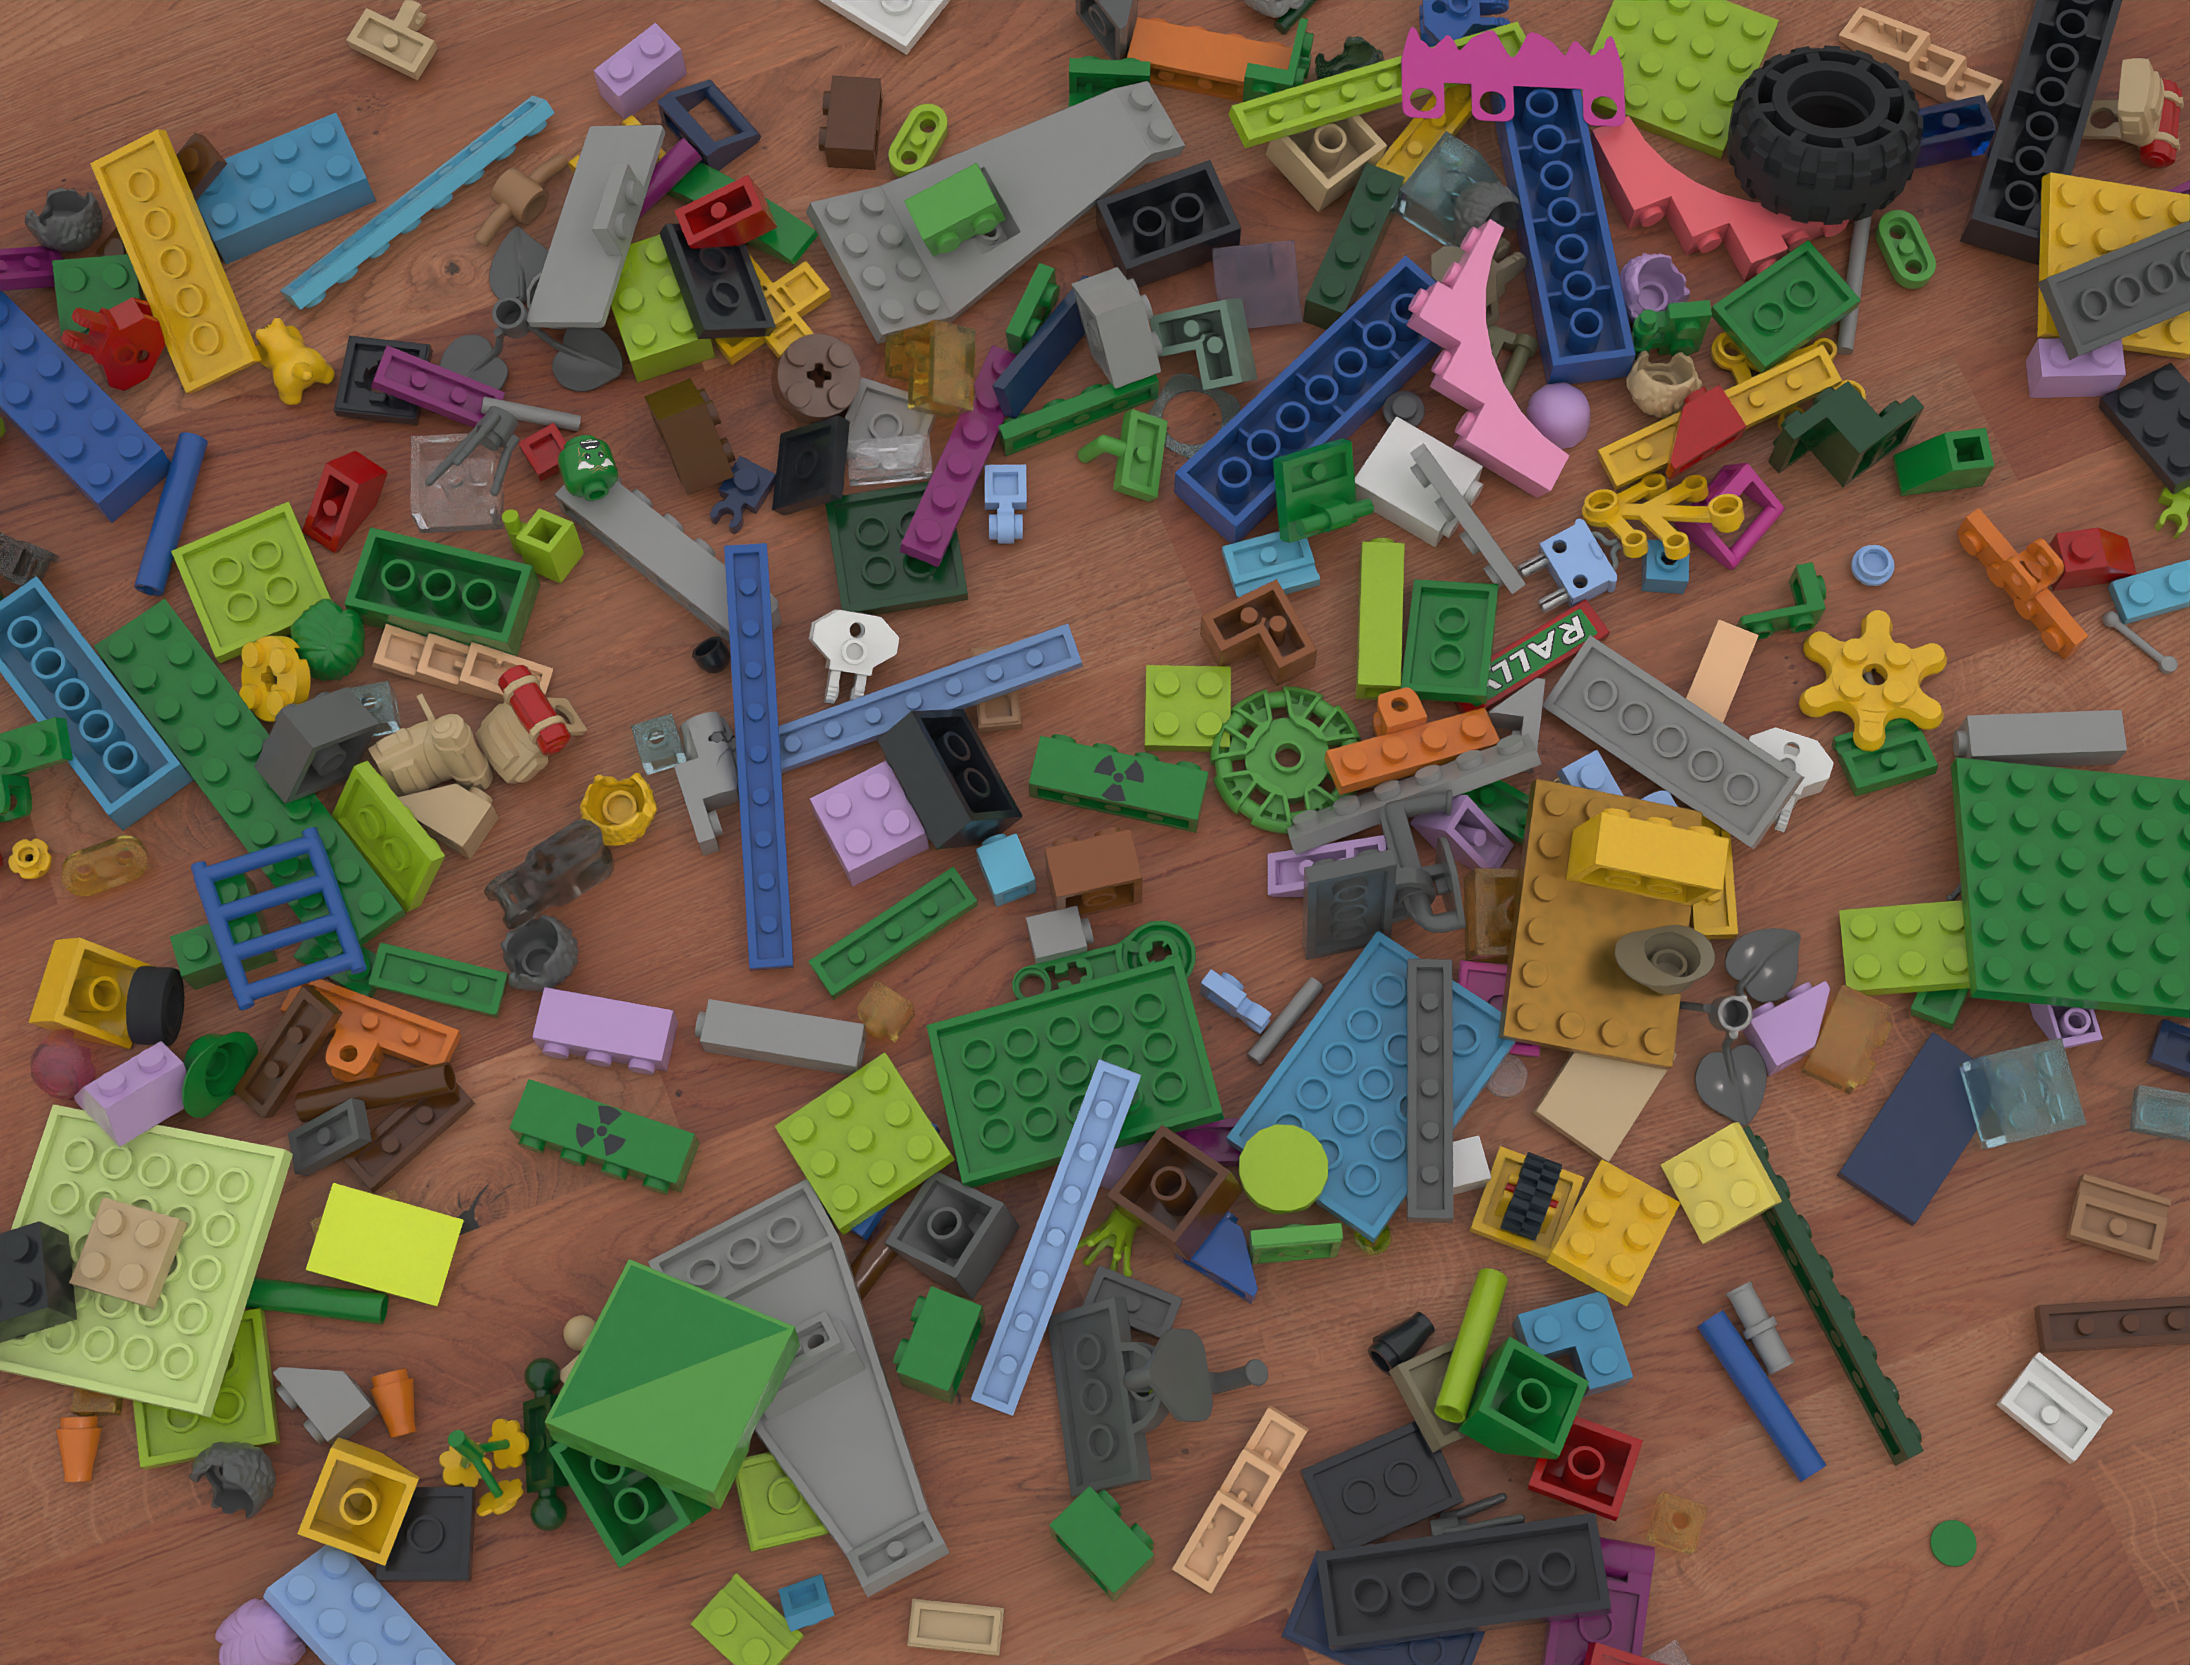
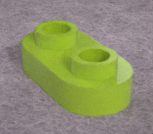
(916, 144)

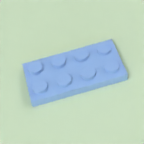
(349, 1614)

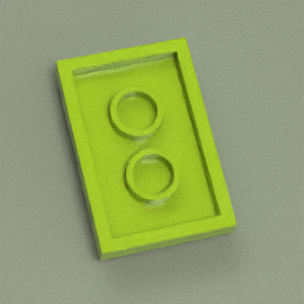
(388, 836)
(1905, 948)

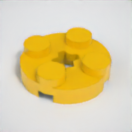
(270, 658)

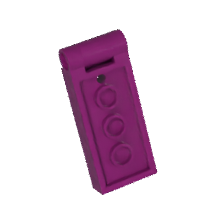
(1628, 1581)

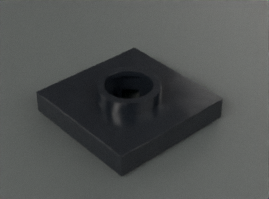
(359, 368)

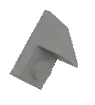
(1521, 712)

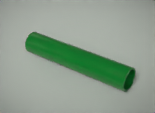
(318, 1301)

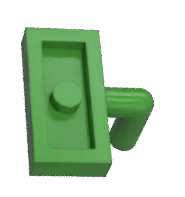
(1138, 454)

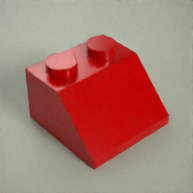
(1590, 1469)

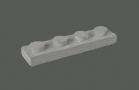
(1455, 506)

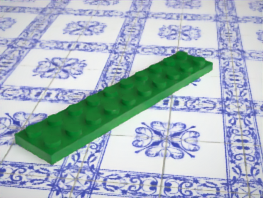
(219, 747)

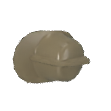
(1665, 957)

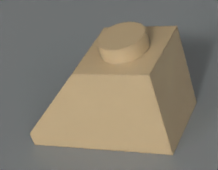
(454, 816)

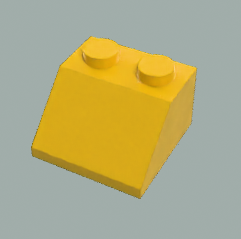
(86, 992)
(359, 1501)

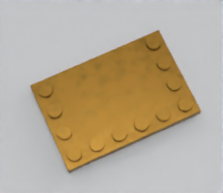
(1561, 960)

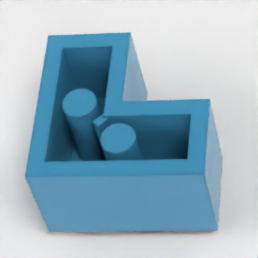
(1585, 1332)

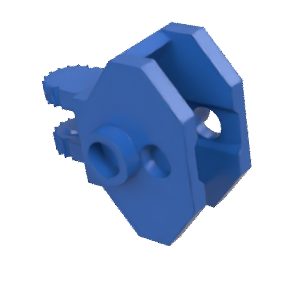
(1458, 18)

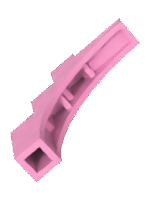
(1467, 373)

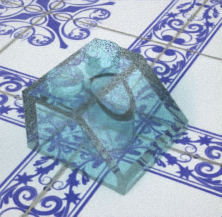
(1439, 179)

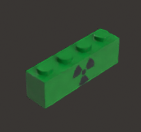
(1118, 783)
(604, 1136)

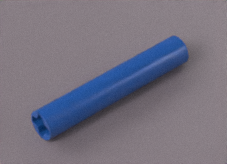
(171, 514)
(1761, 1396)

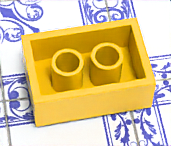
(1648, 857)

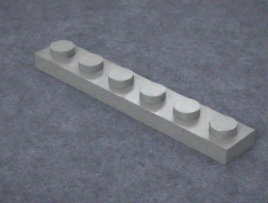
(1464, 774)

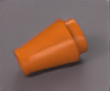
(395, 1401)
(78, 1446)

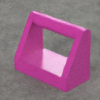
(1734, 480)

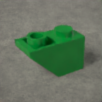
(1945, 463)

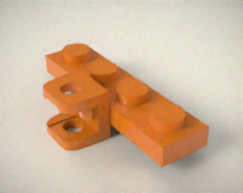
(2025, 580)
(1406, 743)
(377, 1028)

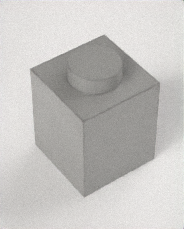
(1058, 934)

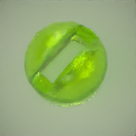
(1382, 1244)

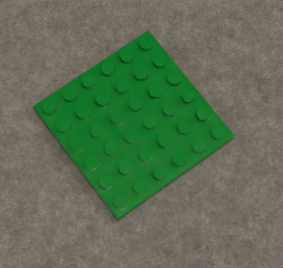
(2074, 886)

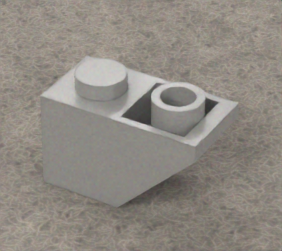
(328, 1399)

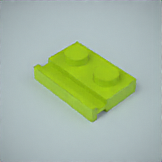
(746, 1626)

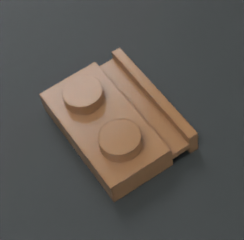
(2118, 1218)

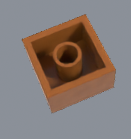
(1094, 872)

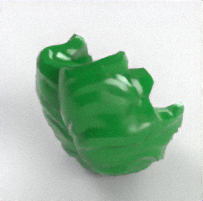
(329, 640)

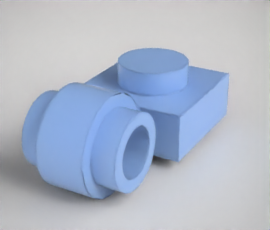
(1005, 493)

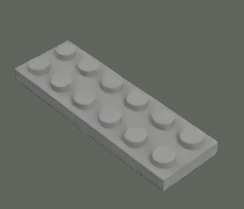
(1673, 742)

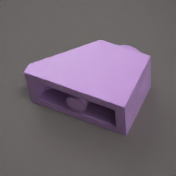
(1470, 833)

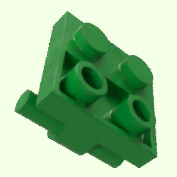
(1317, 491)

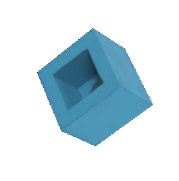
(1663, 577)

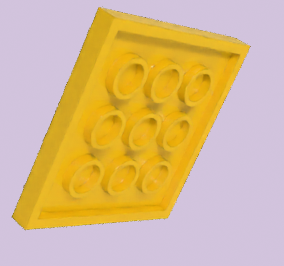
(2094, 218)

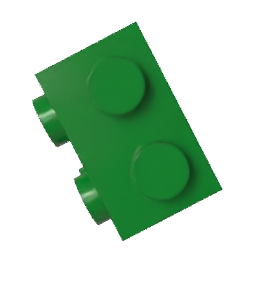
(1094, 76)
(1266, 80)

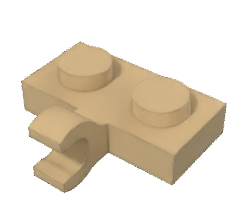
(395, 41)

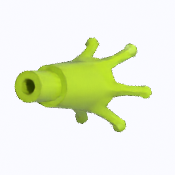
(1115, 1233)

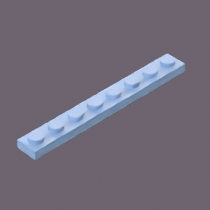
(1055, 1237)

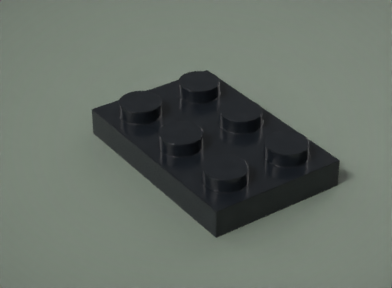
(718, 288)
(2156, 422)
(1380, 1487)

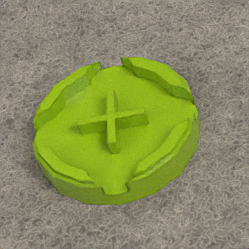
(1283, 1169)

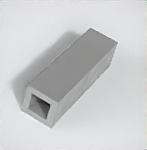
(2043, 738)
(781, 1037)

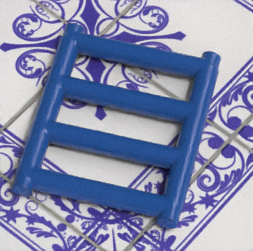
(232, 954)

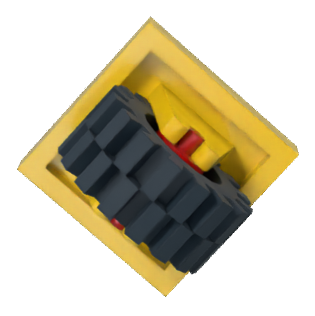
(1526, 1202)

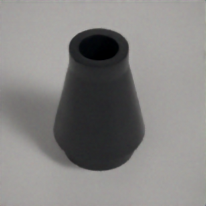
(1400, 1342)

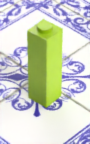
(1379, 618)

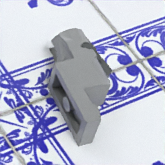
(708, 775)

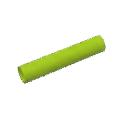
(1471, 1345)

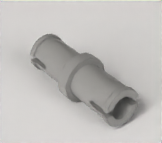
(1760, 1328)

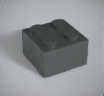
(315, 744)

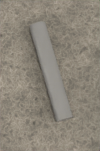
(535, 414)
(1285, 1021)

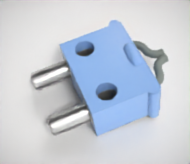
(1579, 564)

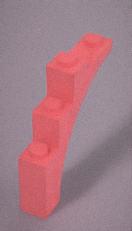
(1701, 218)

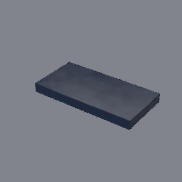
(1915, 1133)
(1308, 1629)

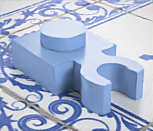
(1228, 995)

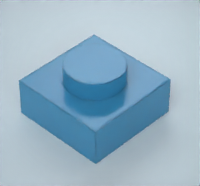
(806, 1602)

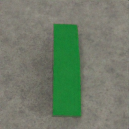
(785, 242)

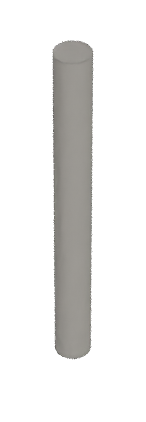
(1854, 280)

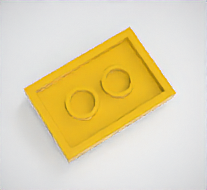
(1613, 1232)

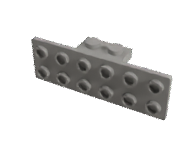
(596, 226)

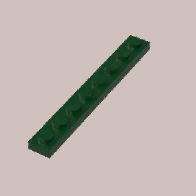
(1837, 1318)

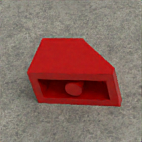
(726, 216)
(1703, 428)
(343, 499)
(2092, 558)

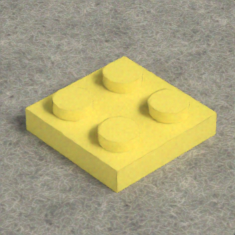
(1721, 1183)

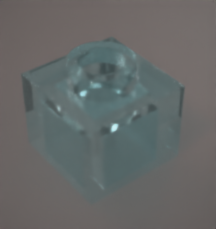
(386, 705)
(661, 755)

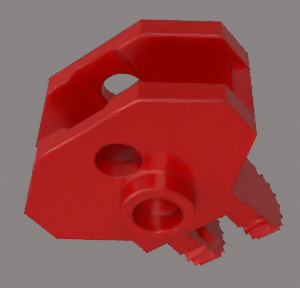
(118, 341)

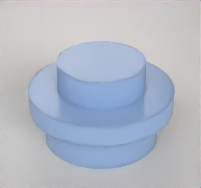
(1872, 565)

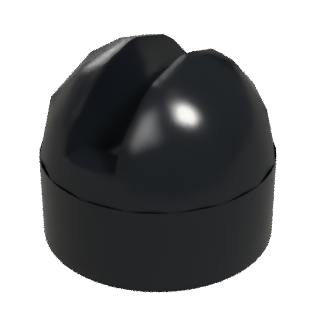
(711, 655)

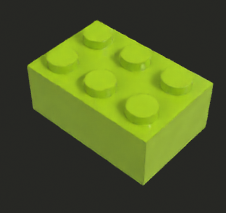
(654, 315)

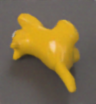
(292, 362)

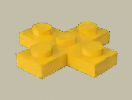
(788, 302)

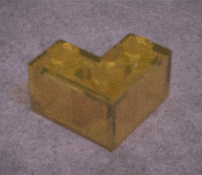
(937, 364)

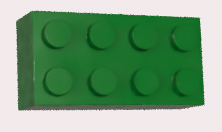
(442, 591)

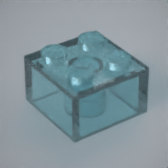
(2022, 1093)

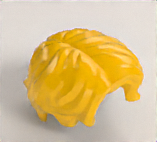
(619, 808)

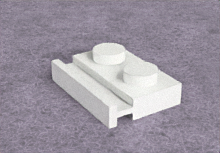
(2054, 1408)

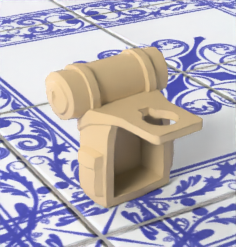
(430, 754)

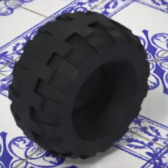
(1824, 134)

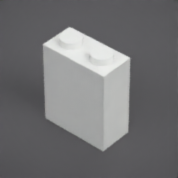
(1399, 494)

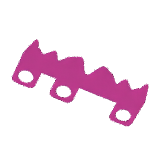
(1490, 68)

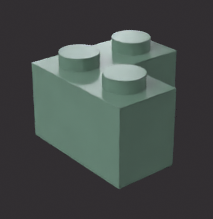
(1217, 334)

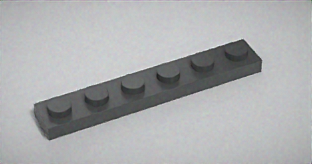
(1429, 1091)

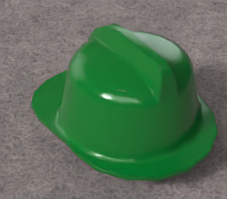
(214, 1069)

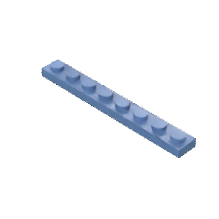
(943, 689)

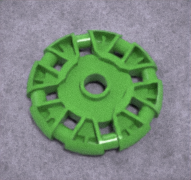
(1270, 736)

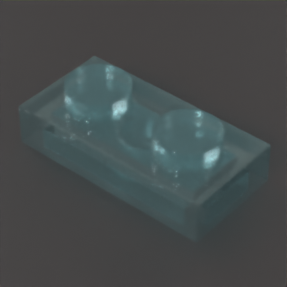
(2161, 1113)

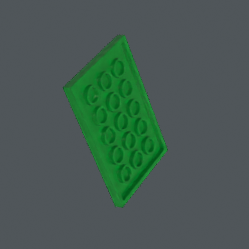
(1024, 1066)

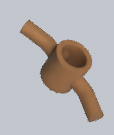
(520, 196)

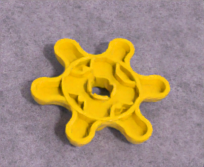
(1869, 704)

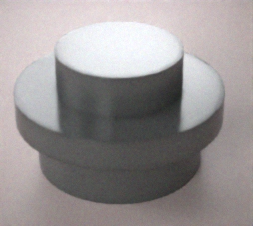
(1405, 406)

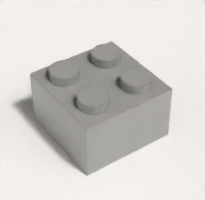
(1118, 327)

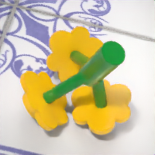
(467, 1464)

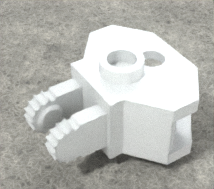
(849, 653)
(1808, 760)

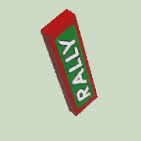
(1539, 653)

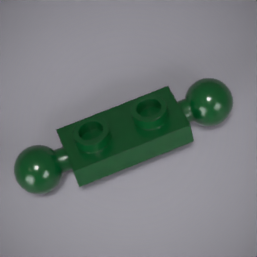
(542, 1471)

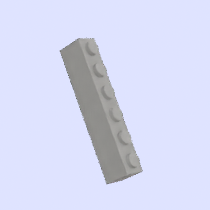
(659, 552)

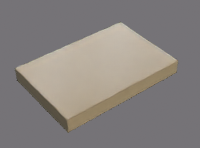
(1597, 1101)

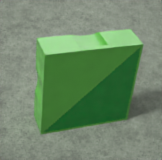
(673, 1383)

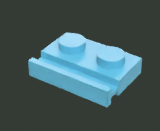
(1267, 559)

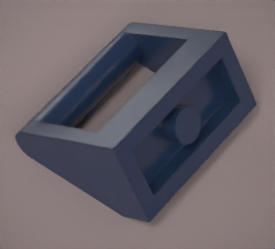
(718, 154)

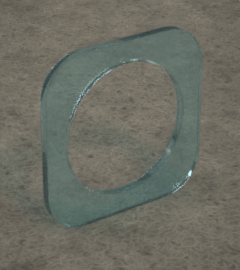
(1185, 383)

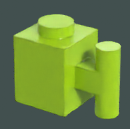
(545, 542)

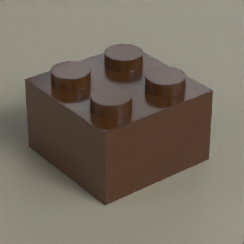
(1175, 1192)

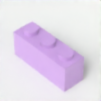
(605, 1031)

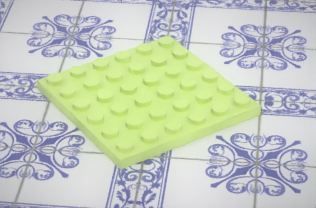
(184, 1344)

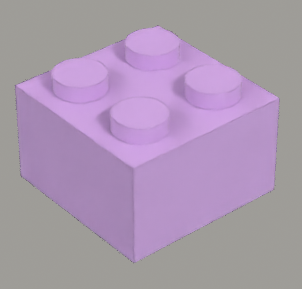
(869, 823)

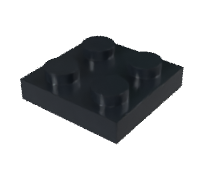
(811, 465)
(434, 1538)

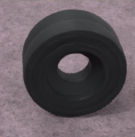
(155, 1005)

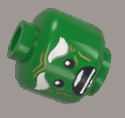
(587, 467)

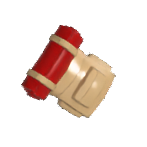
(2146, 114)
(526, 727)

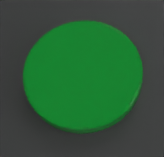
(1953, 1543)

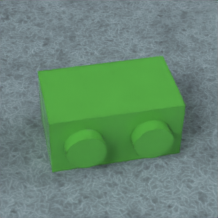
(955, 210)

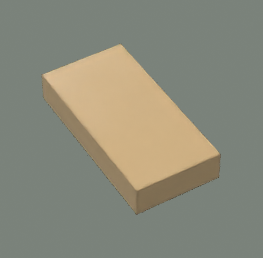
(955, 1627)

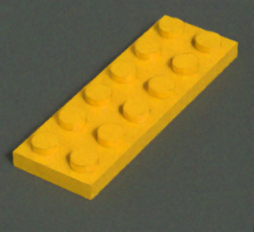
(175, 261)

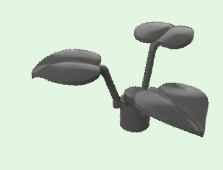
(584, 359)
(1767, 969)

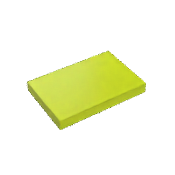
(384, 1245)

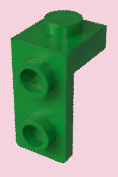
(1809, 598)

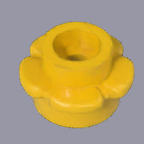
(38, 866)

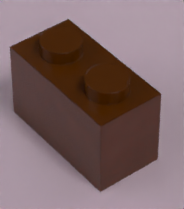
(852, 122)

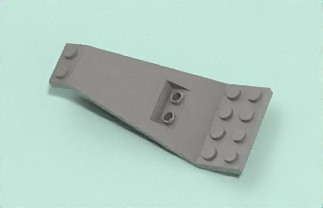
(1042, 181)
(834, 1411)

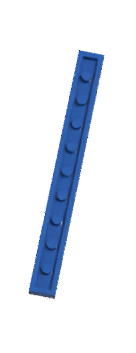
(758, 757)

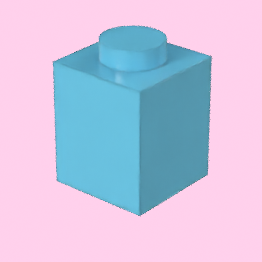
(1005, 868)

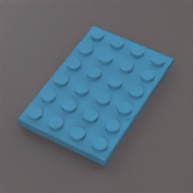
(1351, 1083)

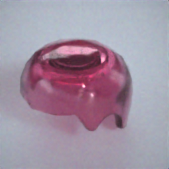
(61, 1065)

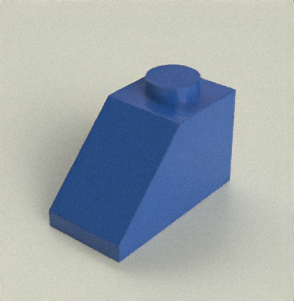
(1226, 1259)

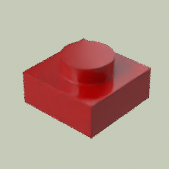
(543, 451)

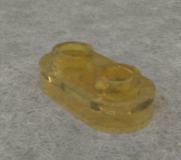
(106, 866)

